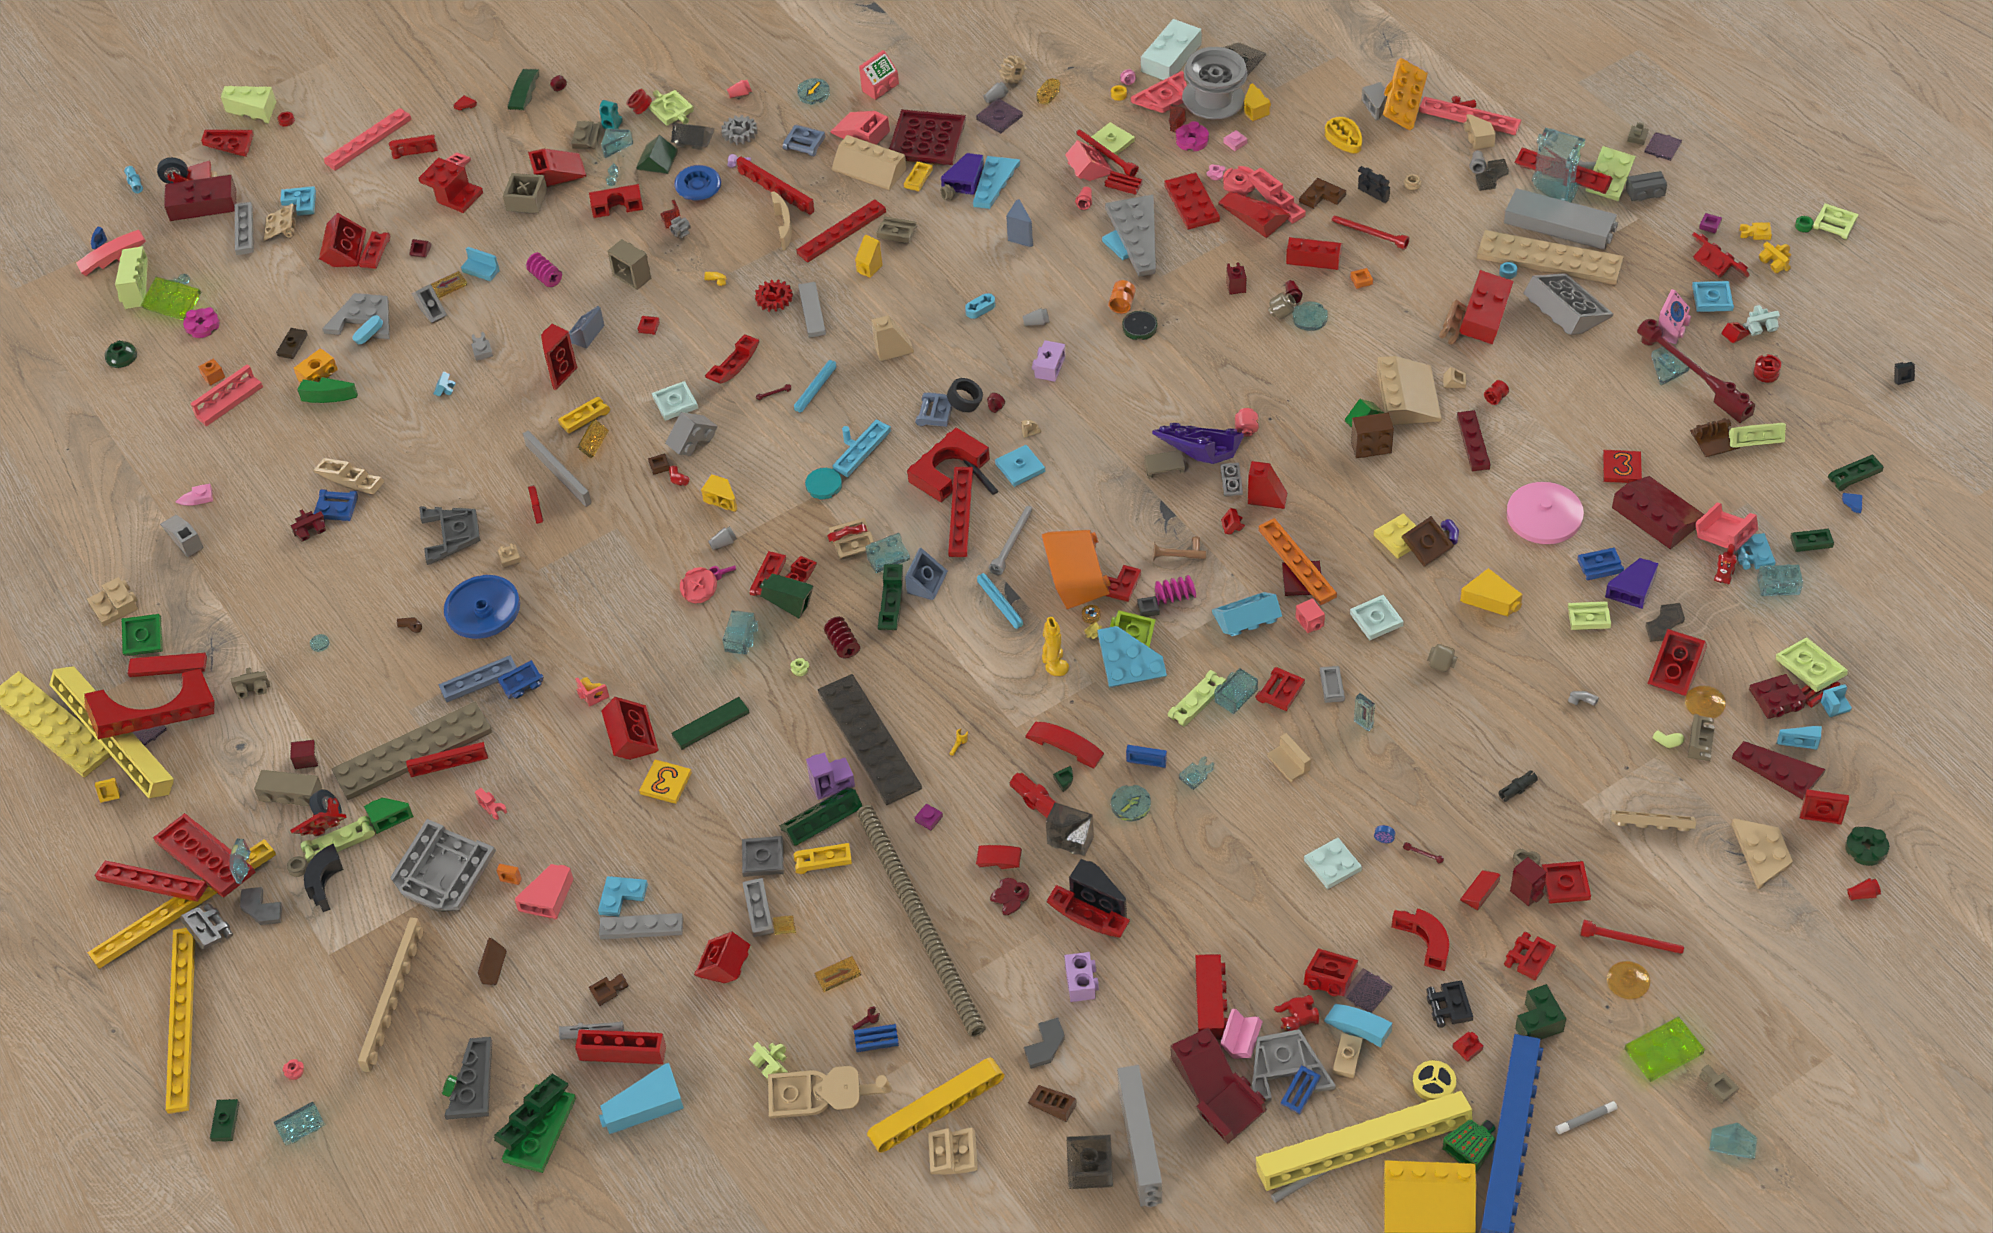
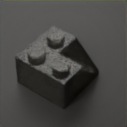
(1069, 829)
(1089, 1161)

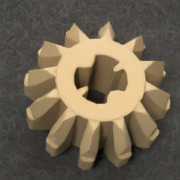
(1012, 69)

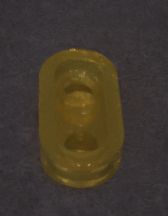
(1048, 91)

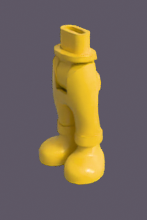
(1052, 649)

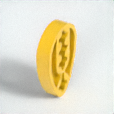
(1351, 134)

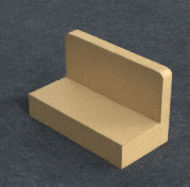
(1290, 758)

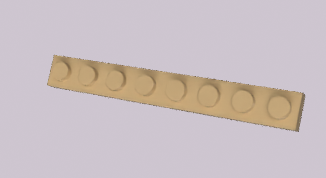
(388, 1000)

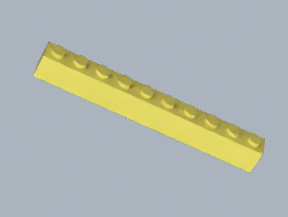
(124, 748)
(1363, 1140)

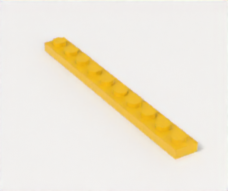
(164, 915)
(180, 1022)

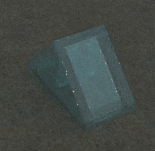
(615, 141)
(1733, 1140)

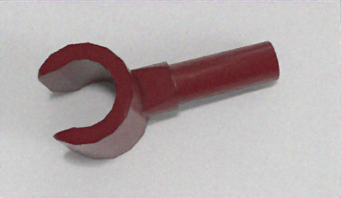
(869, 1018)

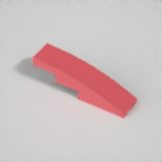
(1274, 193)
(109, 252)

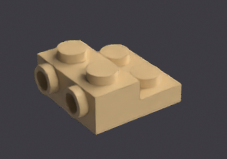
(113, 601)

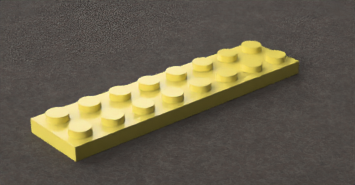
(51, 724)

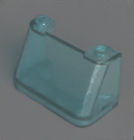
(1557, 164)

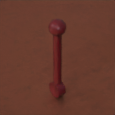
(787, 387)
(1407, 846)

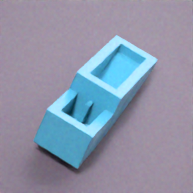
(1359, 1023)

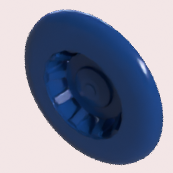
(697, 182)

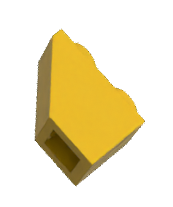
(1256, 104)
(719, 493)

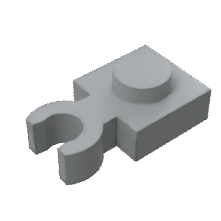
(481, 347)

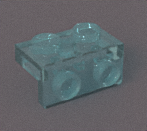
(886, 551)

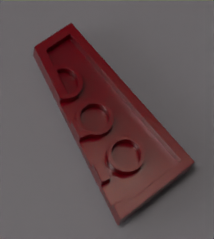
(1780, 769)

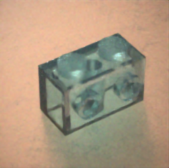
(740, 632)

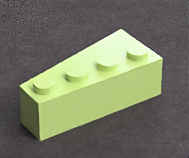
(132, 277)

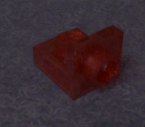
(1177, 117)

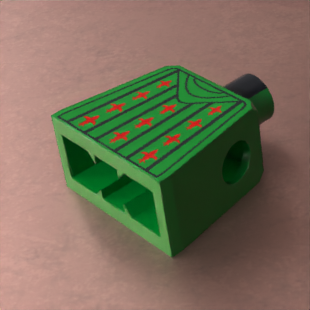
(1470, 1143)

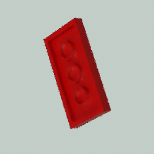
(1192, 201)

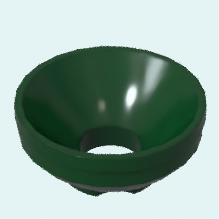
(122, 357)

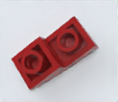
(801, 569)
(999, 855)

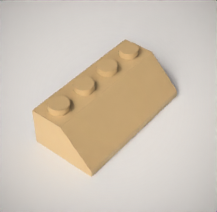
(869, 162)

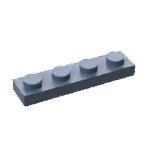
(476, 679)

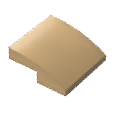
(852, 543)
(952, 1151)

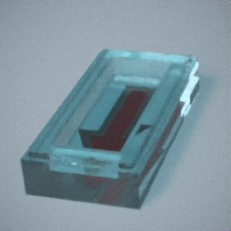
(1364, 712)

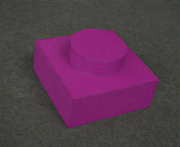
(1710, 223)
(928, 817)

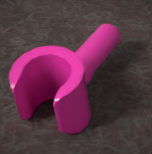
(719, 572)

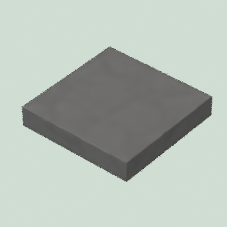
(762, 856)

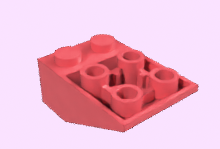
(864, 125)

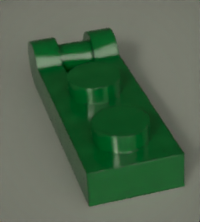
(1855, 472)

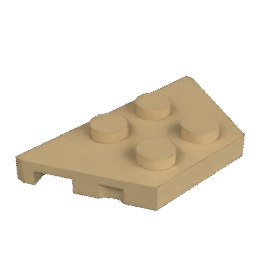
(1762, 849)

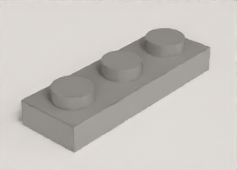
(758, 907)

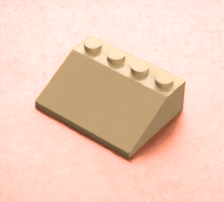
(1407, 390)

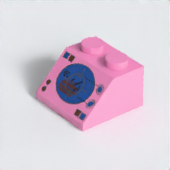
(1674, 317)

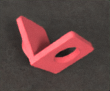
(589, 696)

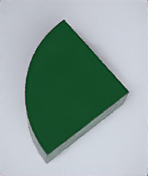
(1064, 778)

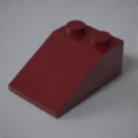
(1202, 1065)

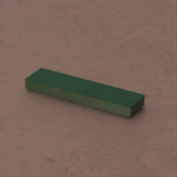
(710, 723)

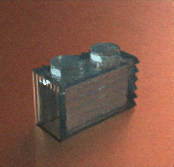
(1236, 690)

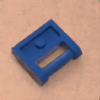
(333, 509)

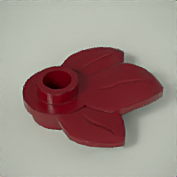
(1008, 895)

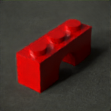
(604, 200)

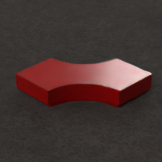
(535, 504)

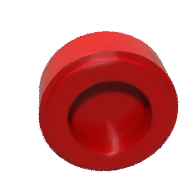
(286, 119)

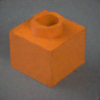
(211, 372)

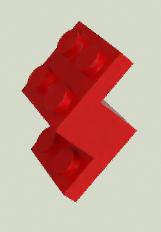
(450, 185)

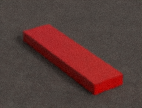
(166, 664)
(447, 759)

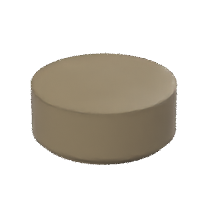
(297, 866)

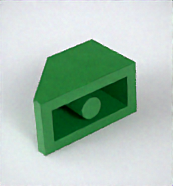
(387, 813)

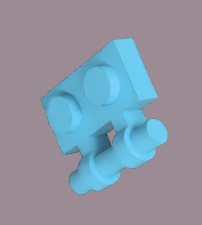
(1759, 552)

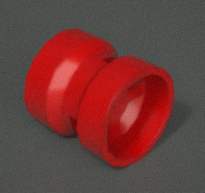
(1496, 392)

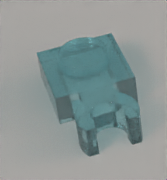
(1196, 774)

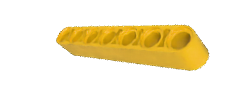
(935, 1104)

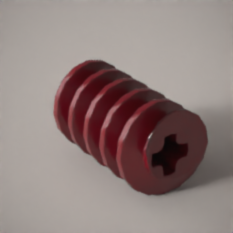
(841, 637)

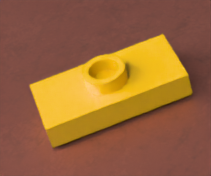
(918, 176)

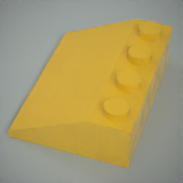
(1429, 1197)

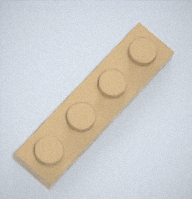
(1661, 821)

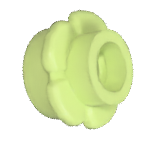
(799, 667)

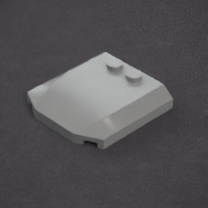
(441, 868)

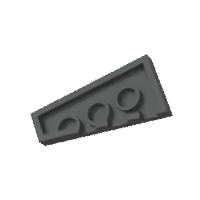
(472, 1088)

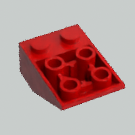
(556, 165)

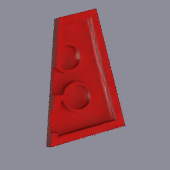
(230, 141)

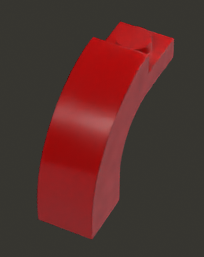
(1430, 930)

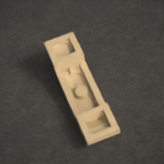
(781, 208)

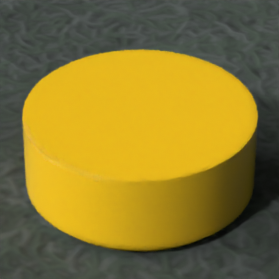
(1118, 92)

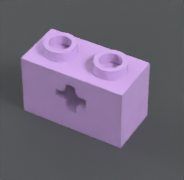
(1049, 360)

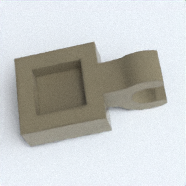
(1719, 1085)

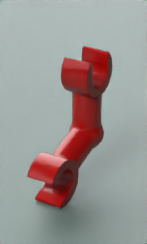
(834, 536)

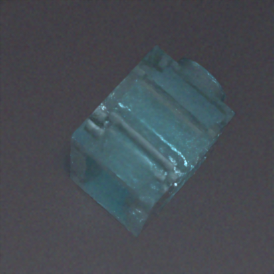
(1780, 580)

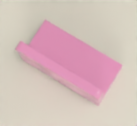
(1240, 1035)

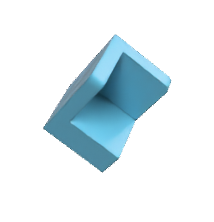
(1835, 701)

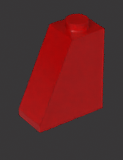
(1265, 486)

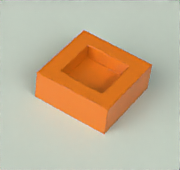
(1361, 278)
(508, 874)

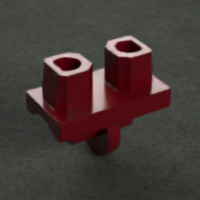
(307, 522)

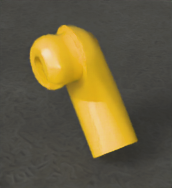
(590, 686)

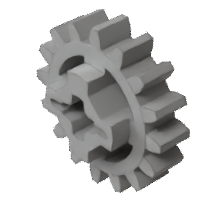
(739, 129)

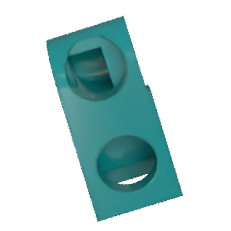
(609, 113)

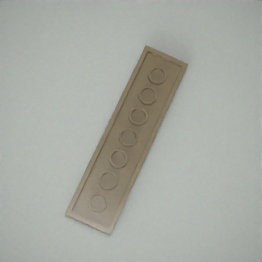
(390, 759)

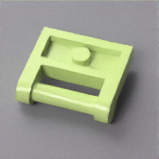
(1837, 217)

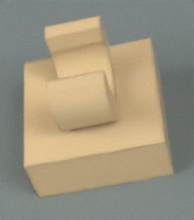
(509, 555)

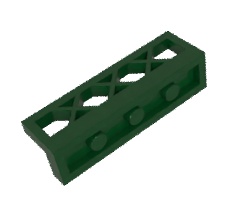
(822, 815)

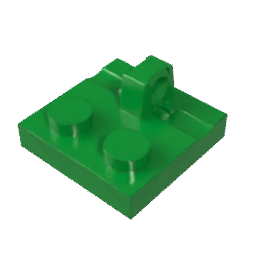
(141, 635)

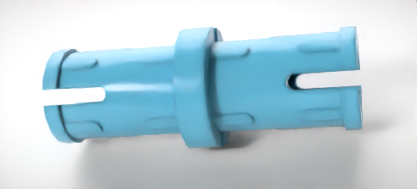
(133, 179)

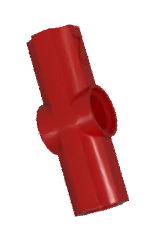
(1033, 795)

